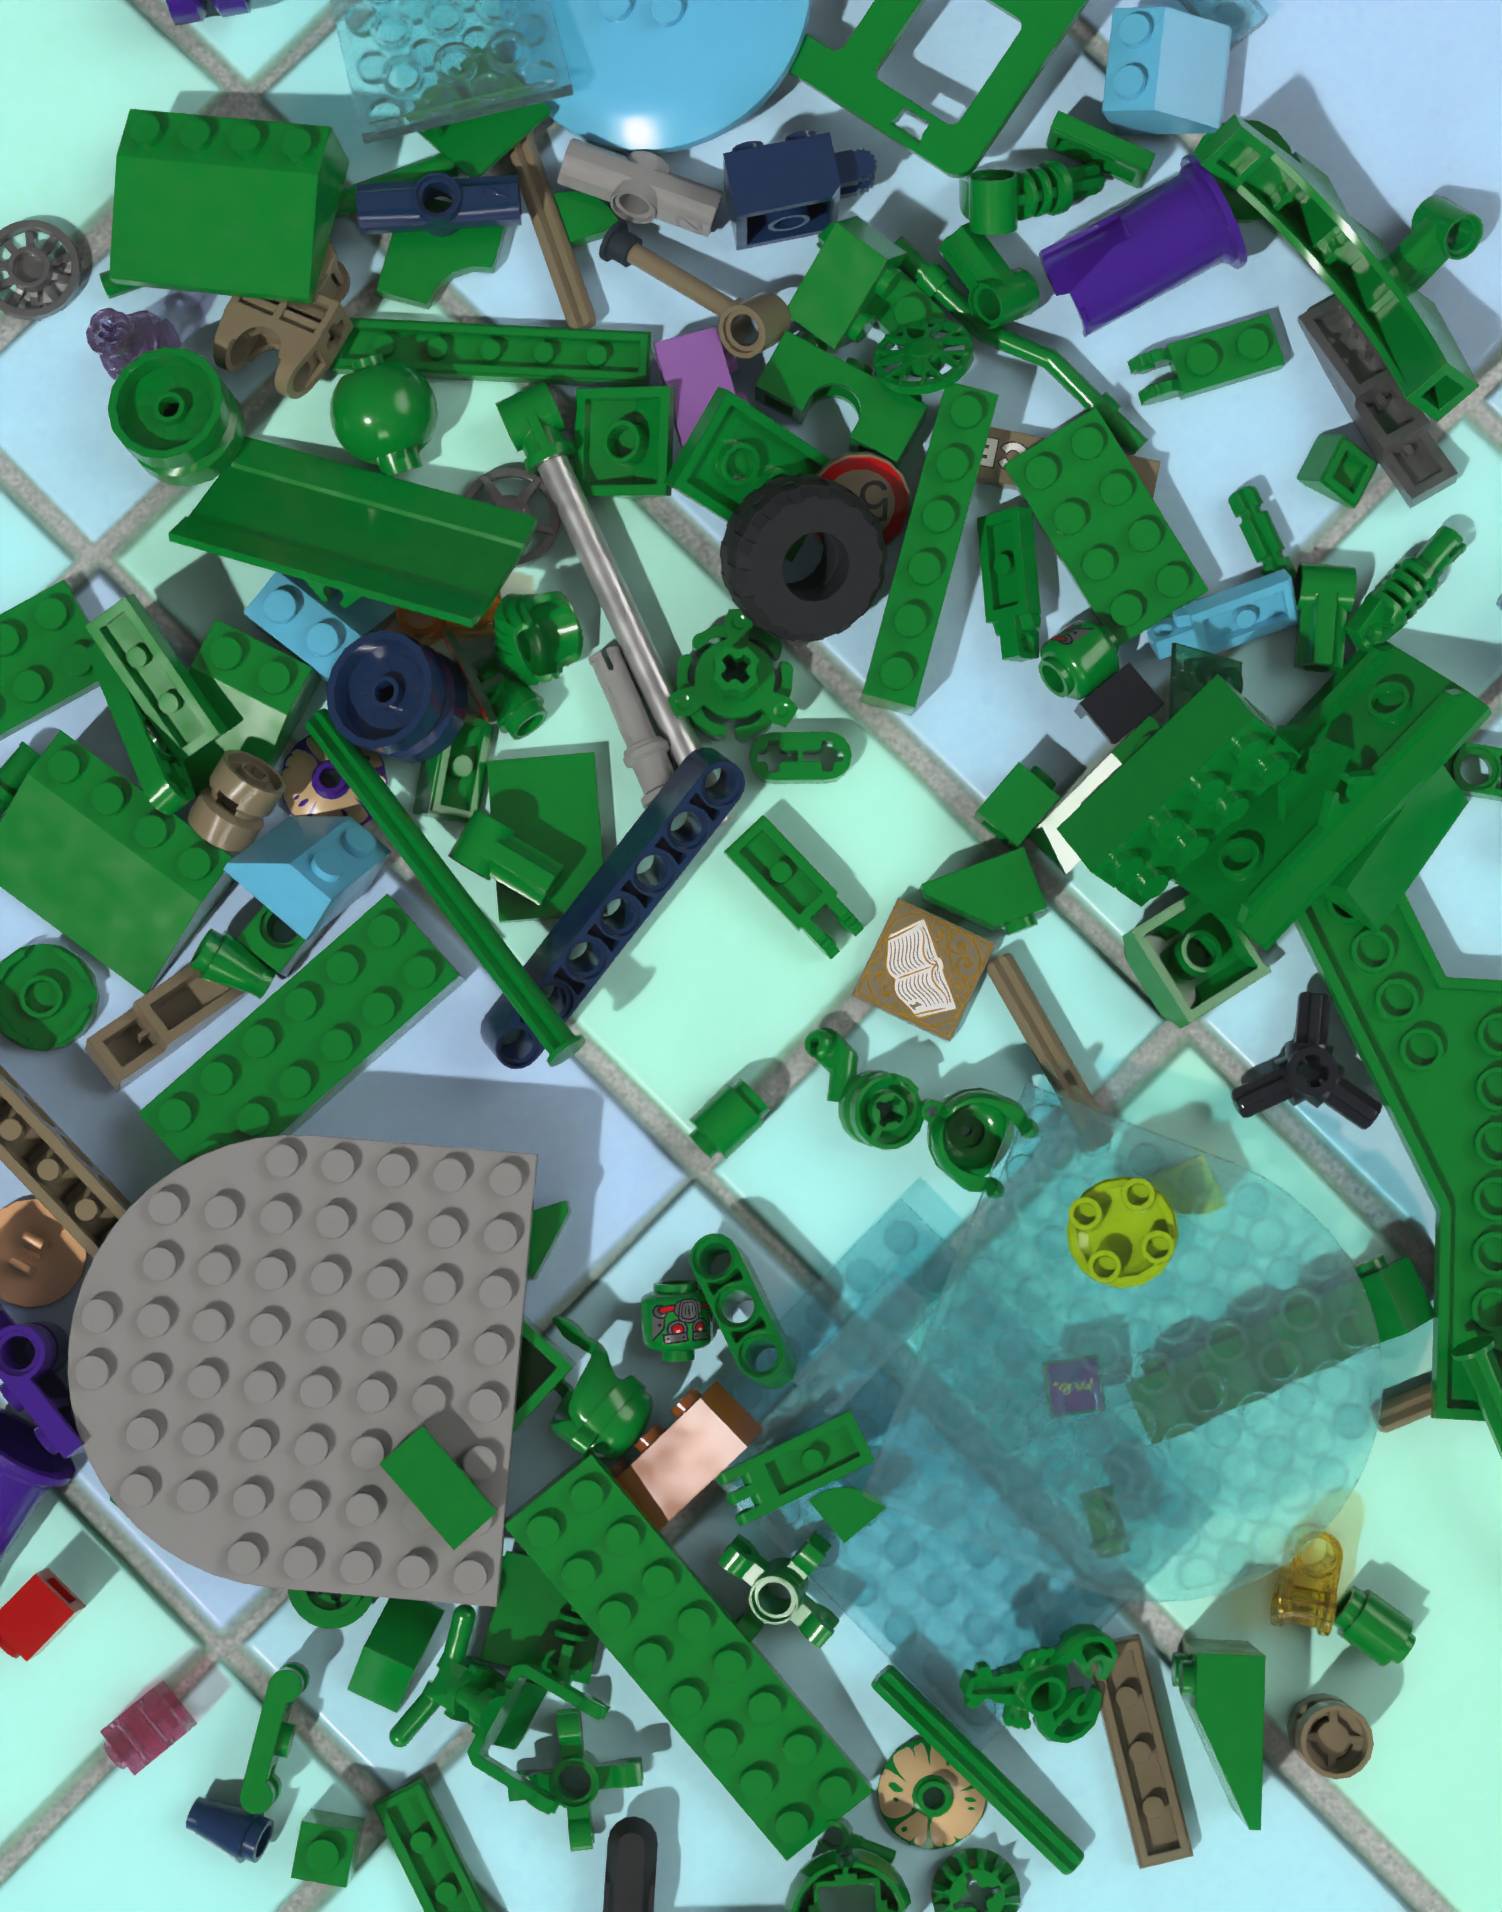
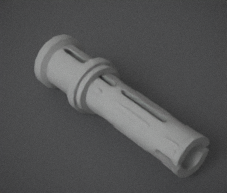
(644, 750)

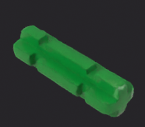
(1260, 531)

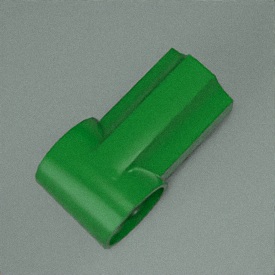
(1438, 233)
(995, 290)
(1323, 601)
(496, 853)

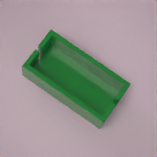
(1179, 792)

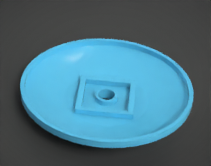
(671, 69)

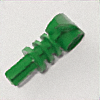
(1001, 197)

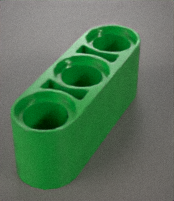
(729, 1289)

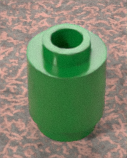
(728, 1120)
(1374, 1626)

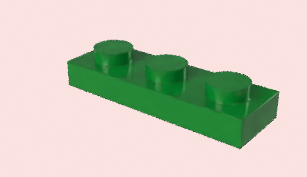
(156, 678)

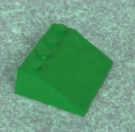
(224, 205)
(107, 864)

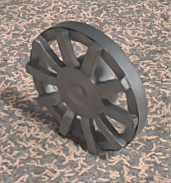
(33, 270)

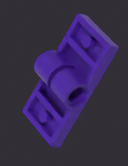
(36, 1384)

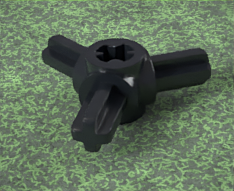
(1285, 1084)

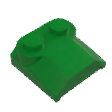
(1191, 960)

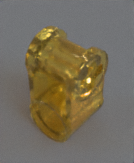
(1310, 1587)

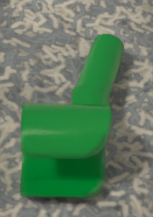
(853, 1840)

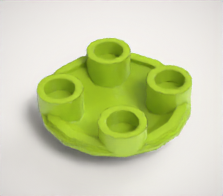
(1122, 1232)

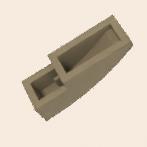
(158, 1025)

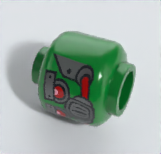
(1079, 659)
(676, 1320)

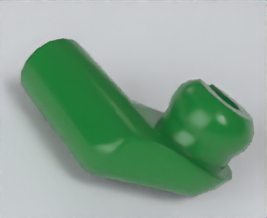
(835, 1056)

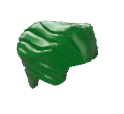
(537, 635)

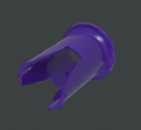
(1145, 247)
(25, 1475)

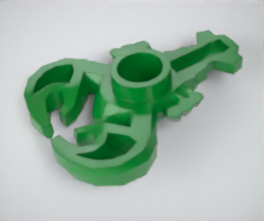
(1041, 1681)

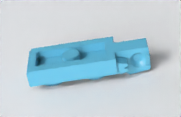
(1229, 617)

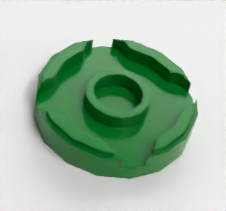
(46, 997)

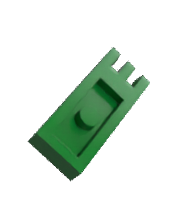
(797, 1466)

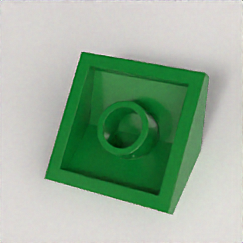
(624, 441)

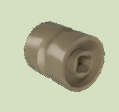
(236, 801)
(1330, 1736)

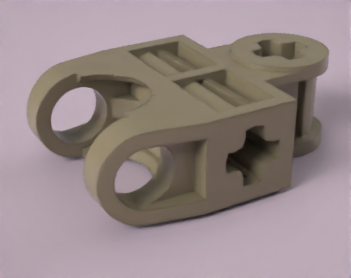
(293, 328)

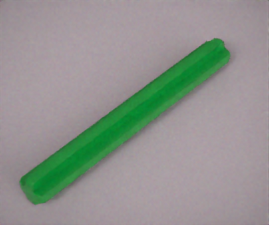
(977, 1770)

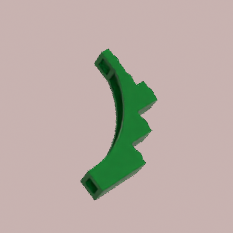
(1350, 261)

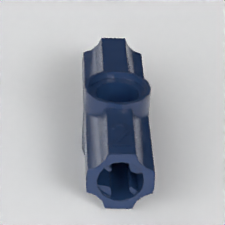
(402, 205)

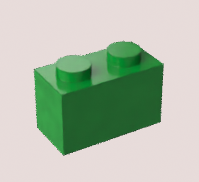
(846, 283)

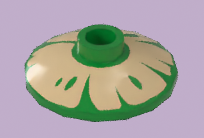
(901, 1803)

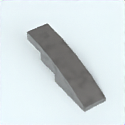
(1387, 421)

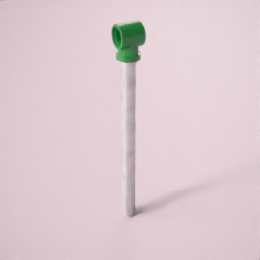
(537, 430)

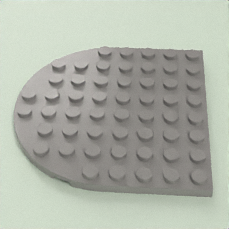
(285, 1331)

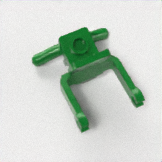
(492, 1704)

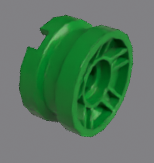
(862, 1118)

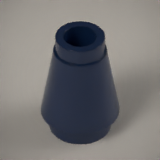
(231, 1828)

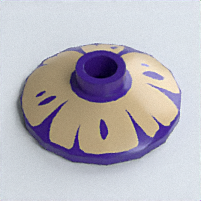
(305, 791)

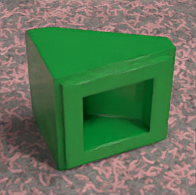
(1337, 469)

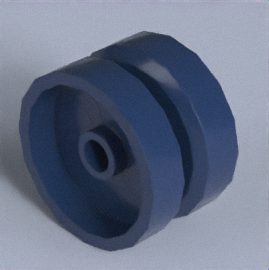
(396, 697)

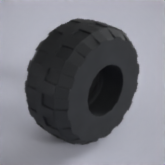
(842, 582)

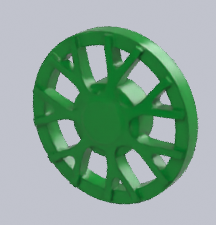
(923, 356)

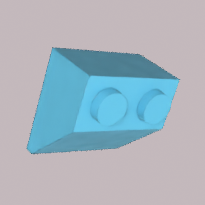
(1165, 72)
(312, 628)
(310, 869)

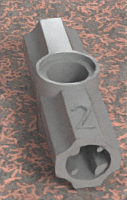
(639, 187)

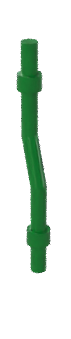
(935, 284)

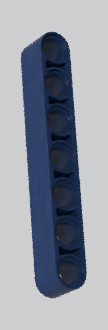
(619, 880)

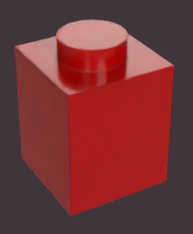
(37, 1615)

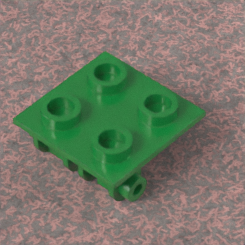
(484, 140)
(538, 1625)

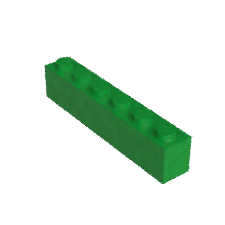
(929, 548)

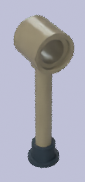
(735, 315)

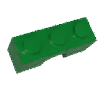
(806, 373)

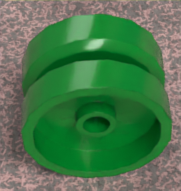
(176, 416)

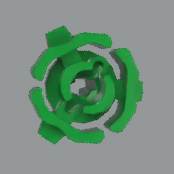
(742, 649)

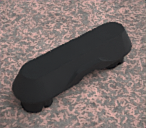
(630, 1867)

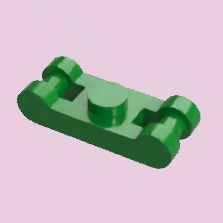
(272, 1738)

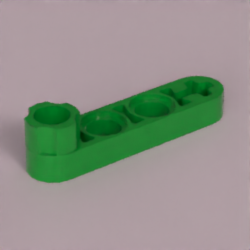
(157, 769)

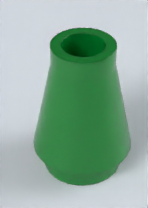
(514, 703)
(229, 963)

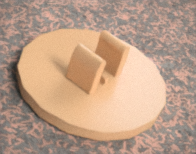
(37, 1256)

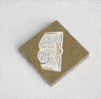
(923, 970)

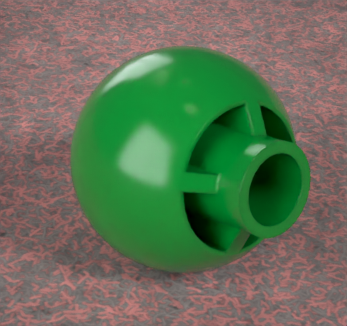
(384, 413)

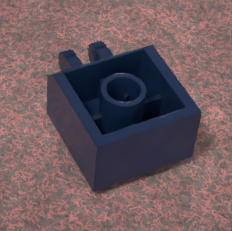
(790, 186)

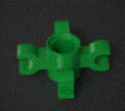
(745, 1562)
(603, 1775)

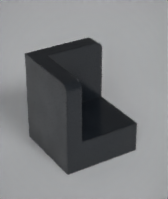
(1120, 704)

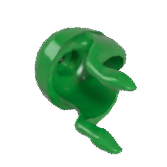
(972, 1155)
(602, 1409)

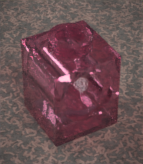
(146, 1729)

